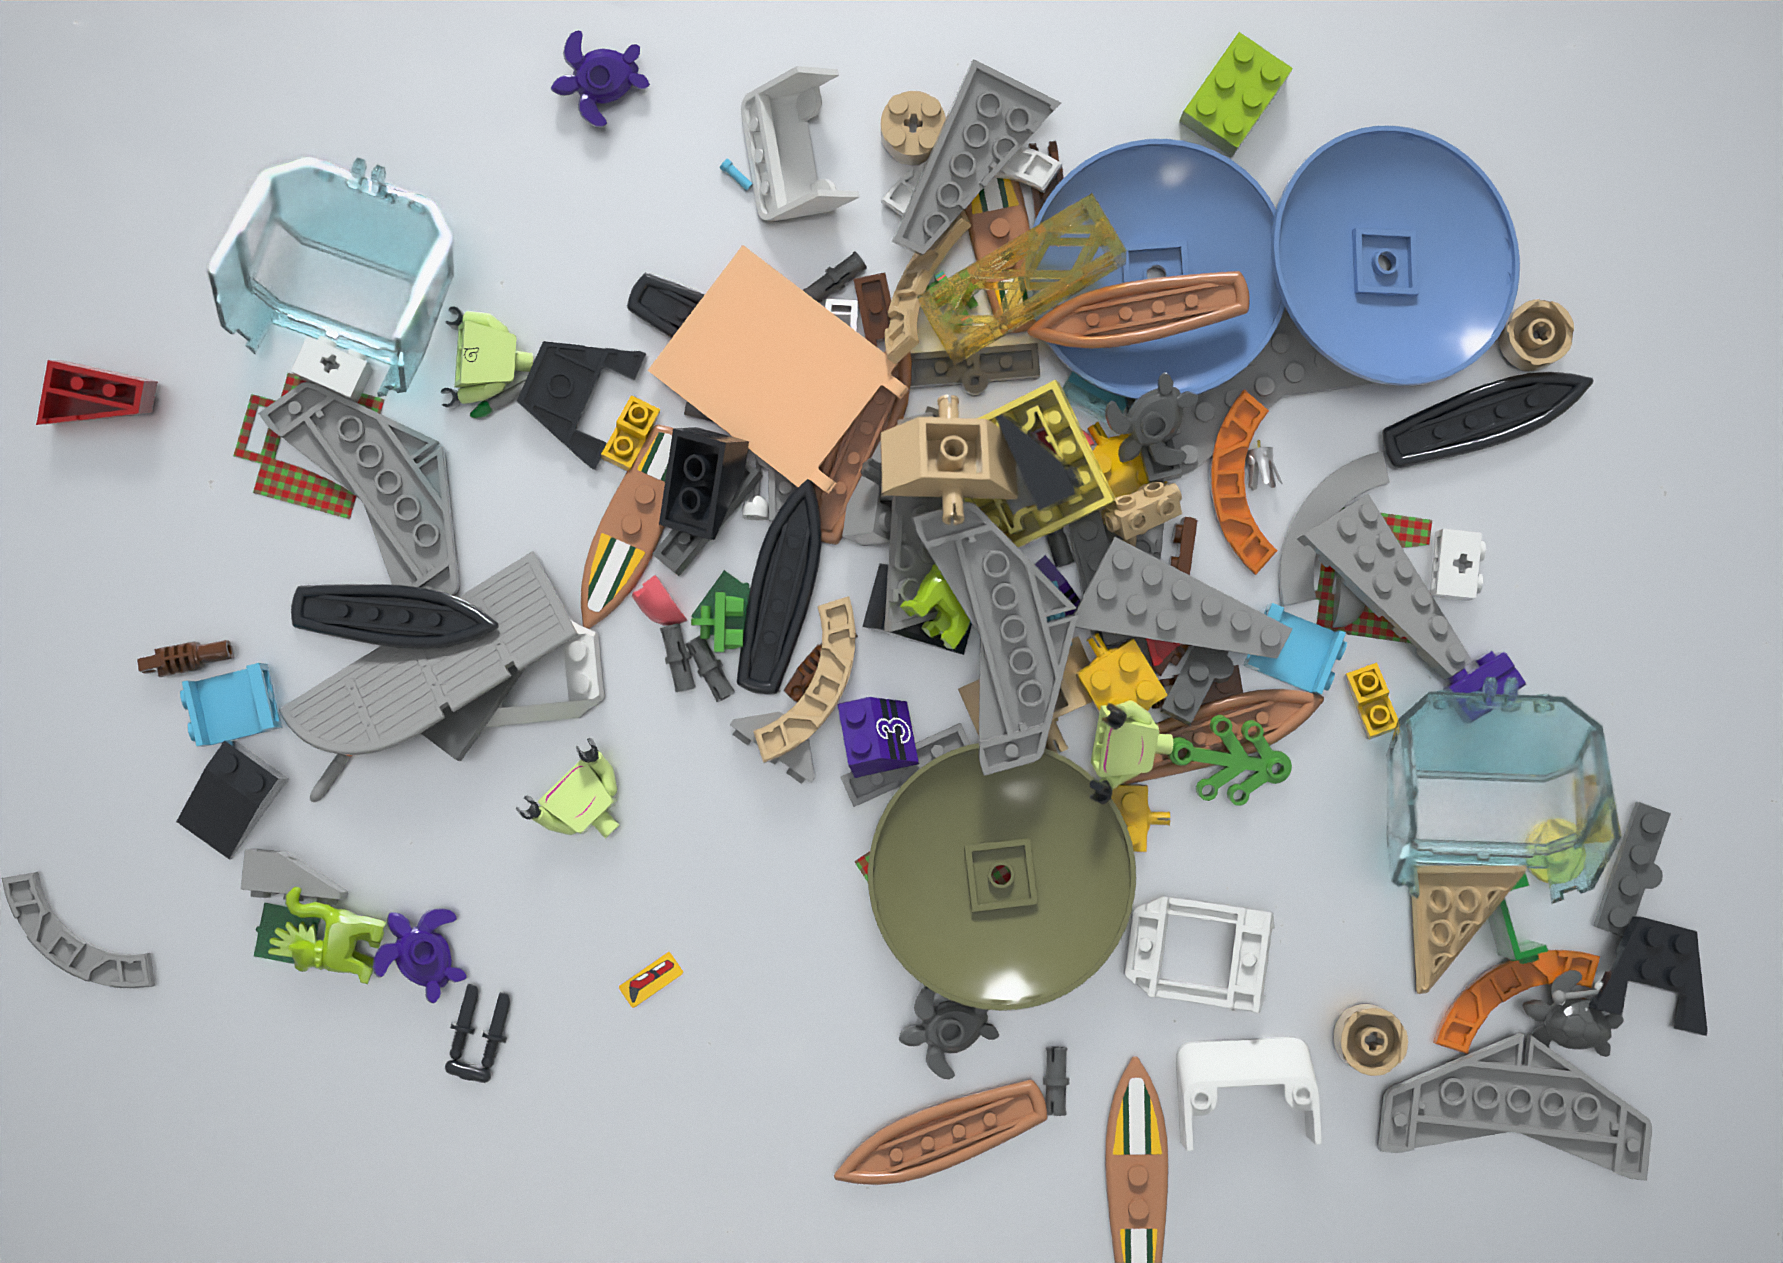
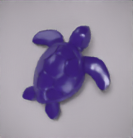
(598, 76)
(420, 952)

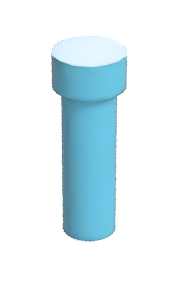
(727, 167)

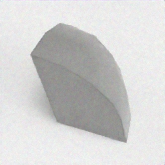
(1346, 605)

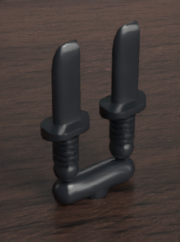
(494, 1036)

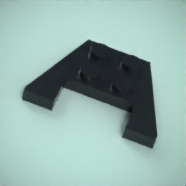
(561, 388)
(1662, 959)

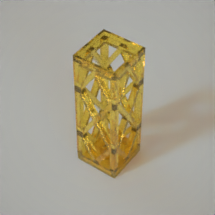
(1033, 246)

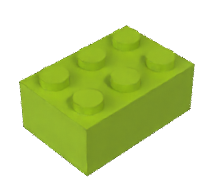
(1235, 94)

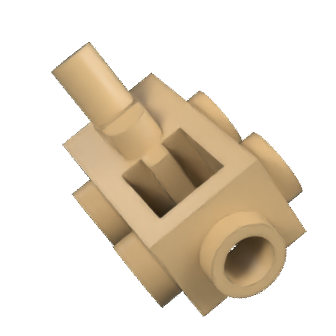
(1143, 510)

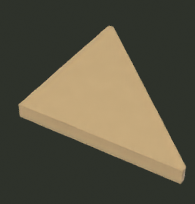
(1451, 911)

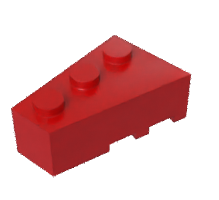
(90, 393)

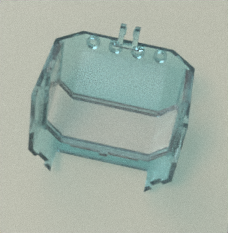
(336, 262)
(1500, 786)

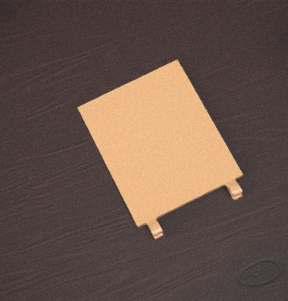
(774, 368)

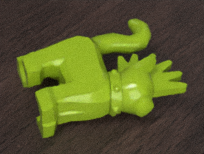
(951, 617)
(337, 949)

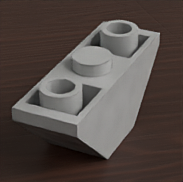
(798, 760)

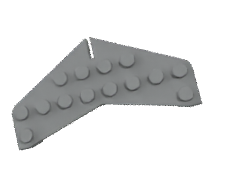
(1281, 369)
(378, 464)
(1019, 648)
(1497, 1095)

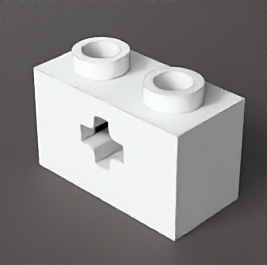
(313, 365)
(1446, 578)

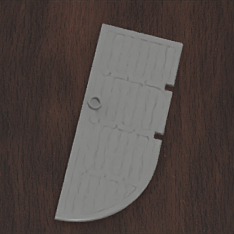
(403, 690)

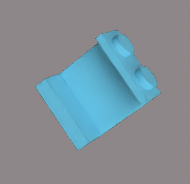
(1306, 655)
(231, 705)

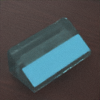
(1090, 398)

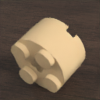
(899, 114)
(1555, 332)
(1379, 1055)

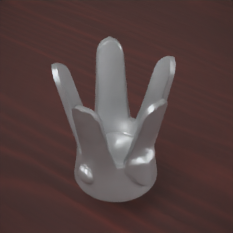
(1262, 459)

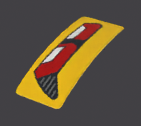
(651, 979)

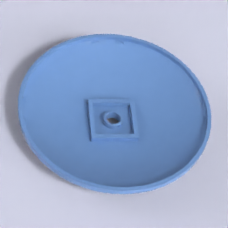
(1183, 214)
(1434, 221)

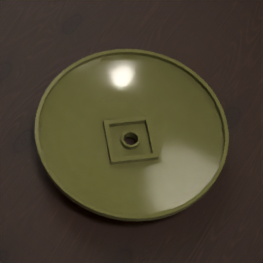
(1011, 940)

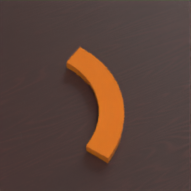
(1228, 483)
(1501, 984)

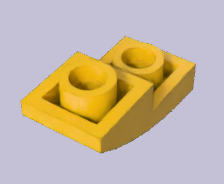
(630, 433)
(1372, 700)

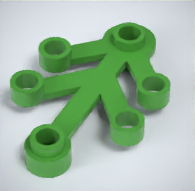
(1235, 761)

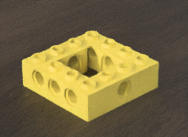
(1049, 409)

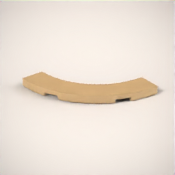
(904, 306)
(824, 690)

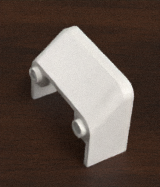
(781, 146)
(1245, 1062)

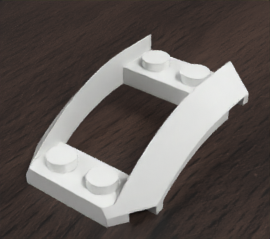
(583, 685)
(1248, 957)

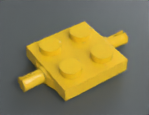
(1122, 477)
(1120, 676)
(1134, 808)

